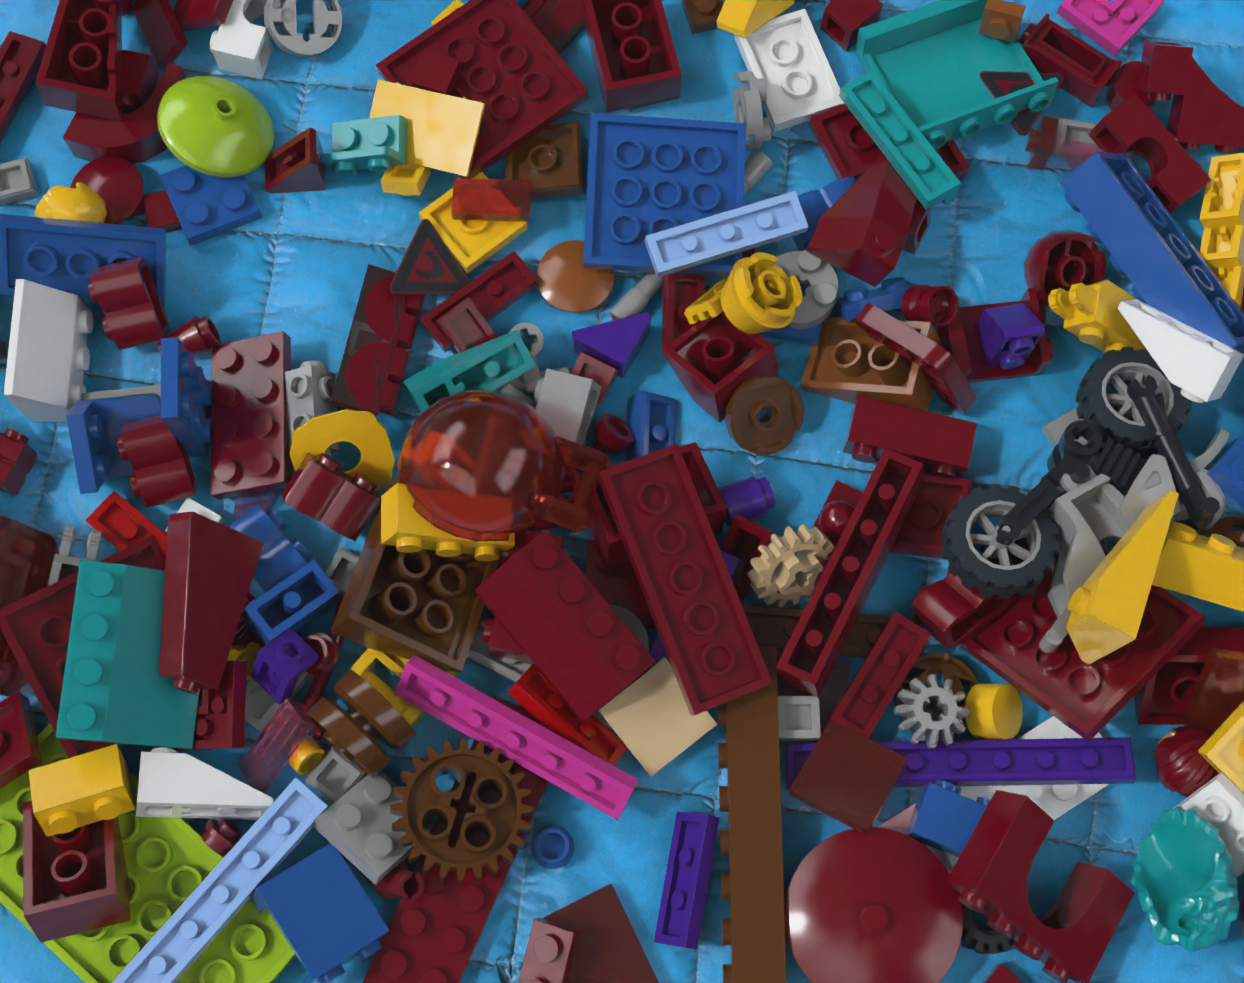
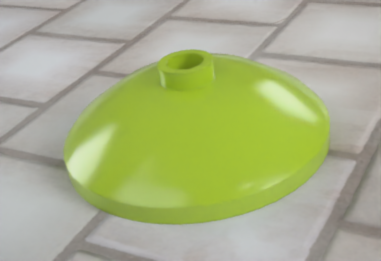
(208, 138)

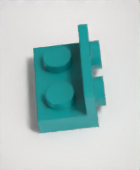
(367, 145)

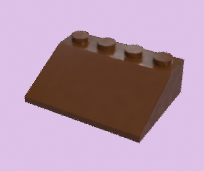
(413, 601)

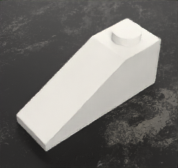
(1183, 353)
(188, 788)

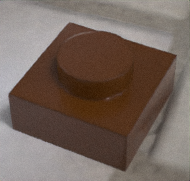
(702, 14)

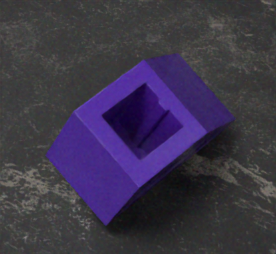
(1008, 335)

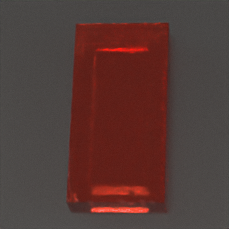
(492, 199)

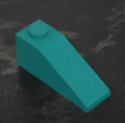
(479, 367)

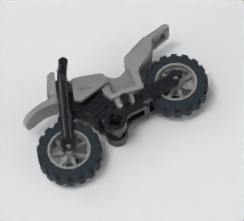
(1089, 489)

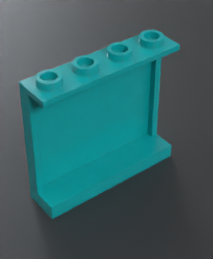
(934, 66)

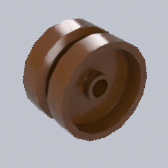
(366, 718)

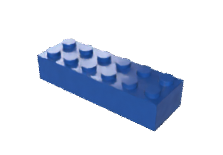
(1151, 247)

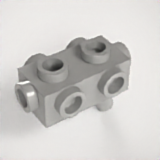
(309, 396)

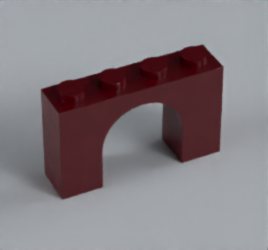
(994, 882)

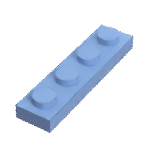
(726, 233)

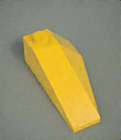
(1114, 597)

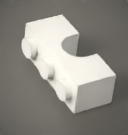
(239, 43)

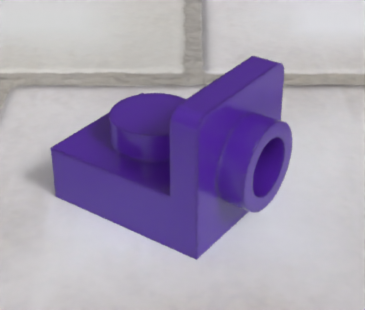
(281, 664)

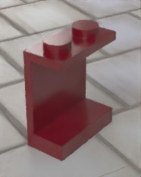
(964, 344)

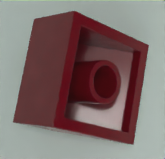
(716, 359)

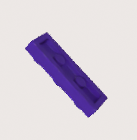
(686, 880)

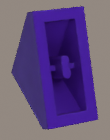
(615, 340)

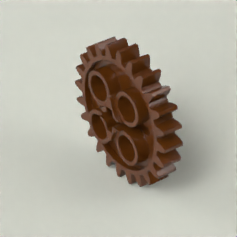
(498, 820)

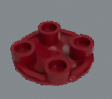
(117, 184)

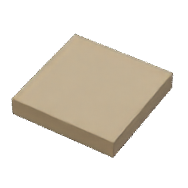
(655, 718)

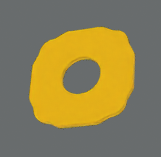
(350, 426)

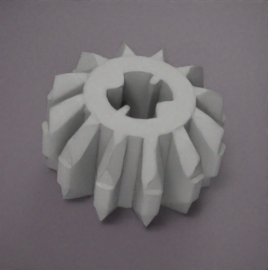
(941, 701)

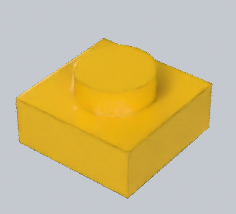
(405, 179)

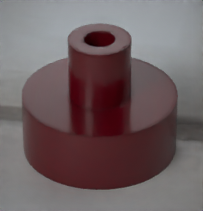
(612, 434)

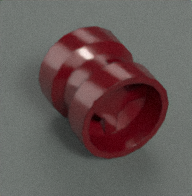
(930, 304)

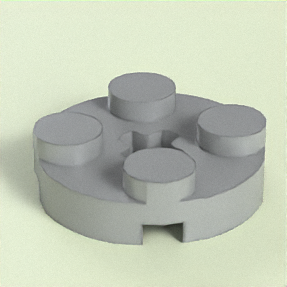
(748, 108)
(818, 297)

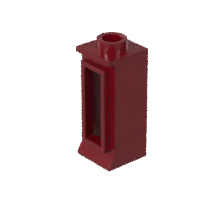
(1059, 51)

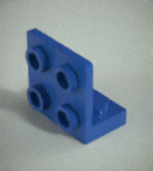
(94, 436)

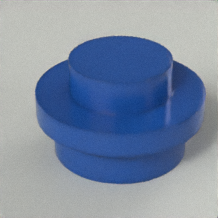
(552, 847)

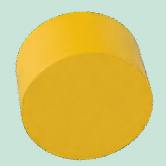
(994, 711)

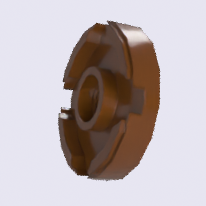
(780, 421)

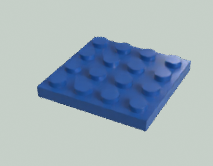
(654, 178)

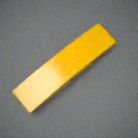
(1224, 222)

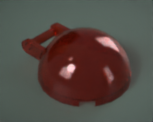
(493, 467)

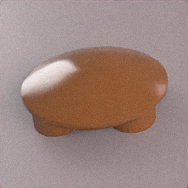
(568, 284)

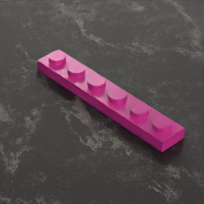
(516, 736)

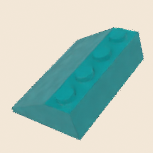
(114, 662)

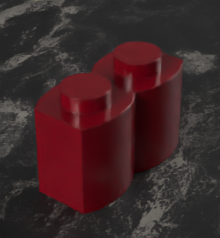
(129, 302)
(158, 460)
(332, 496)
(954, 611)

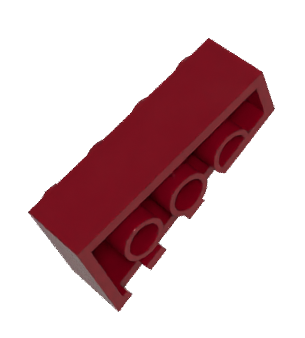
(84, 59)

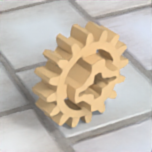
(790, 565)

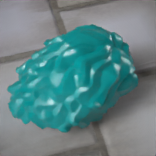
(1186, 881)

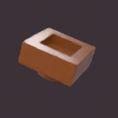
(1002, 20)

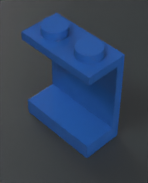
(323, 914)

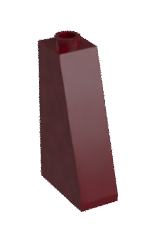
(203, 598)

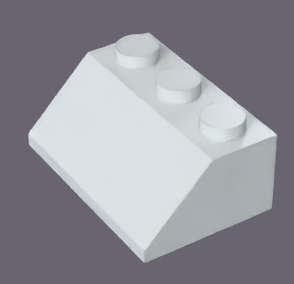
(47, 351)

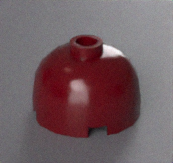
(1062, 261)

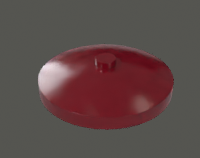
(872, 911)

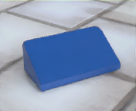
(652, 423)

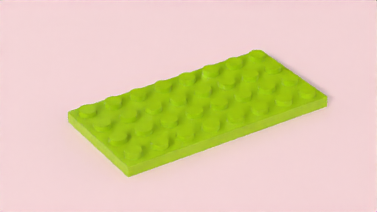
(163, 869)

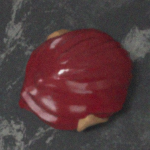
(1180, 763)

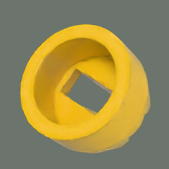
(306, 756)

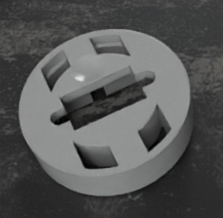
(292, 41)

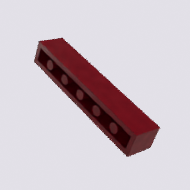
(850, 573)

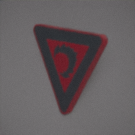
(1008, 82)
(427, 266)

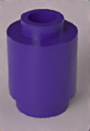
(747, 498)

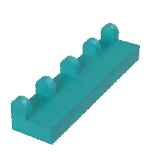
(900, 140)

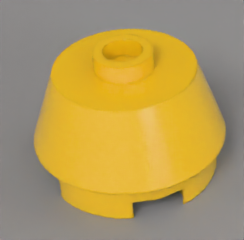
(760, 295)

